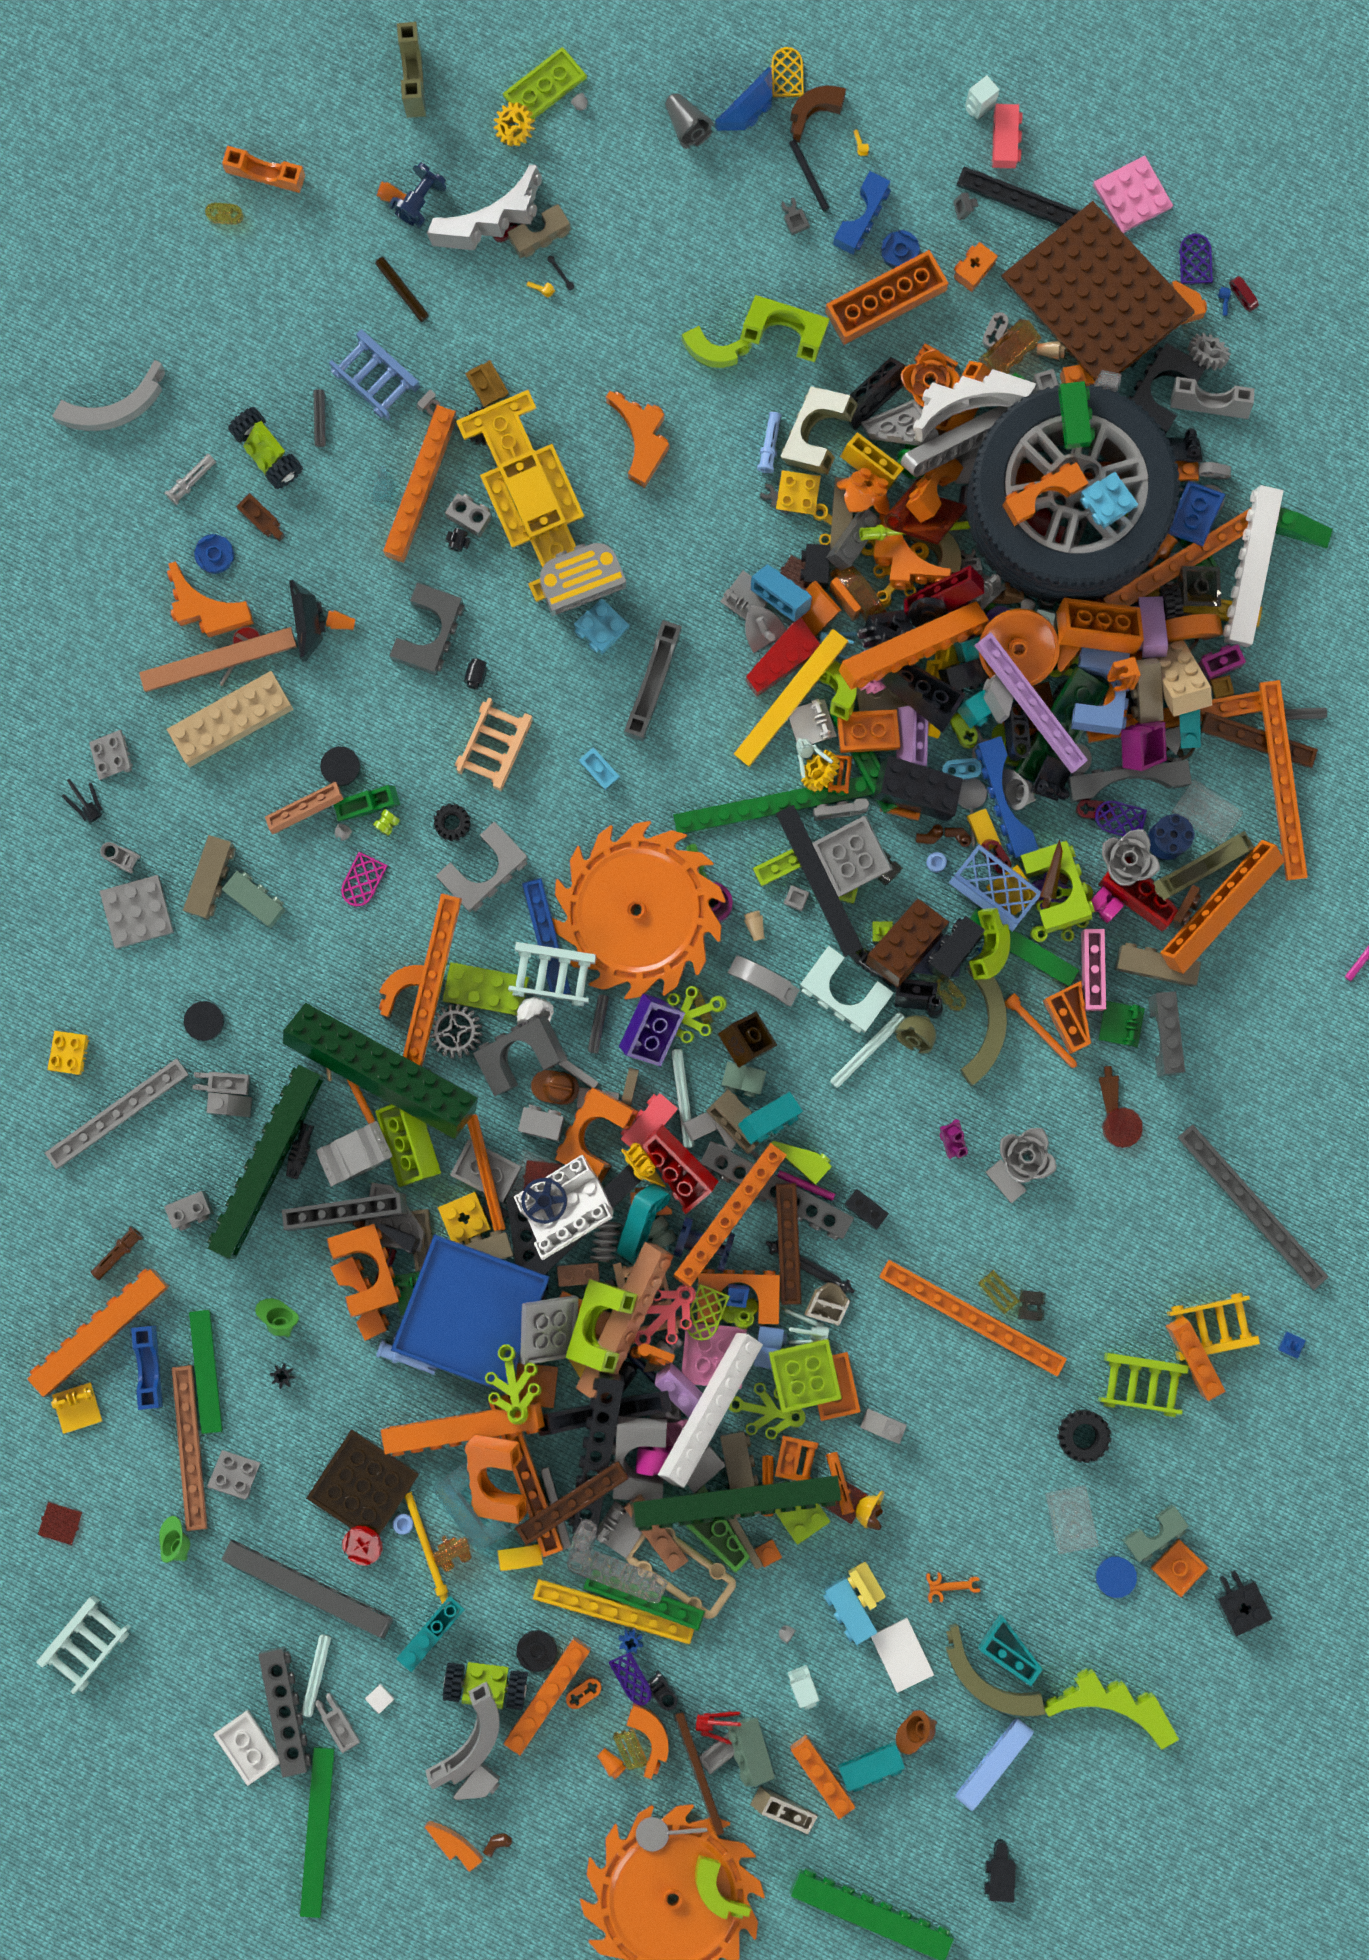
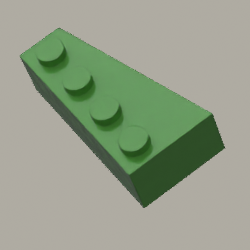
(720, 1540)

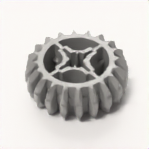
(464, 1029)

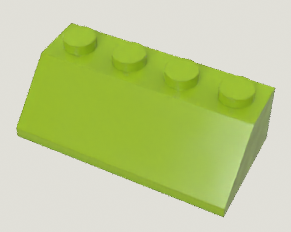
(409, 1145)

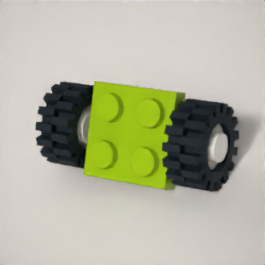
(264, 448)
(480, 1673)

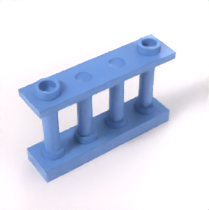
(379, 356)

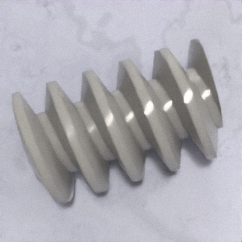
(605, 1242)

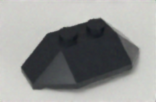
(307, 619)

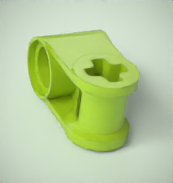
(962, 729)

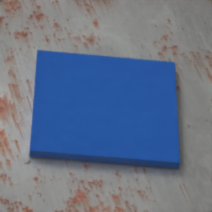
(466, 1311)

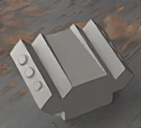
(354, 1154)

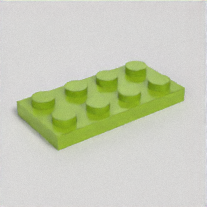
(482, 989)

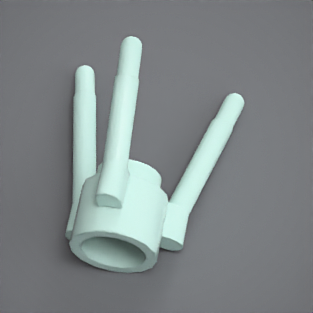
(805, 750)
(816, 1333)

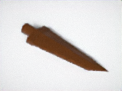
(1051, 883)
(1110, 1089)

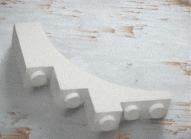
(967, 394)

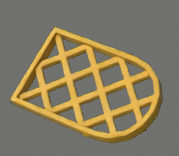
(787, 94)

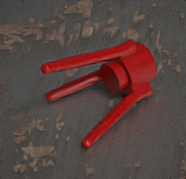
(706, 1723)

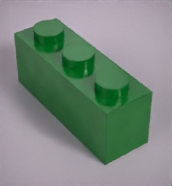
(1075, 415)

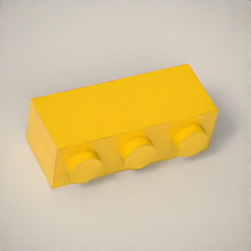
(863, 454)

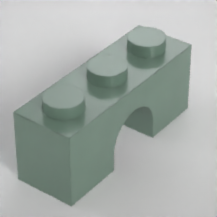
(1171, 1526)

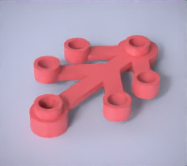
(668, 1313)

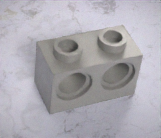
(465, 518)

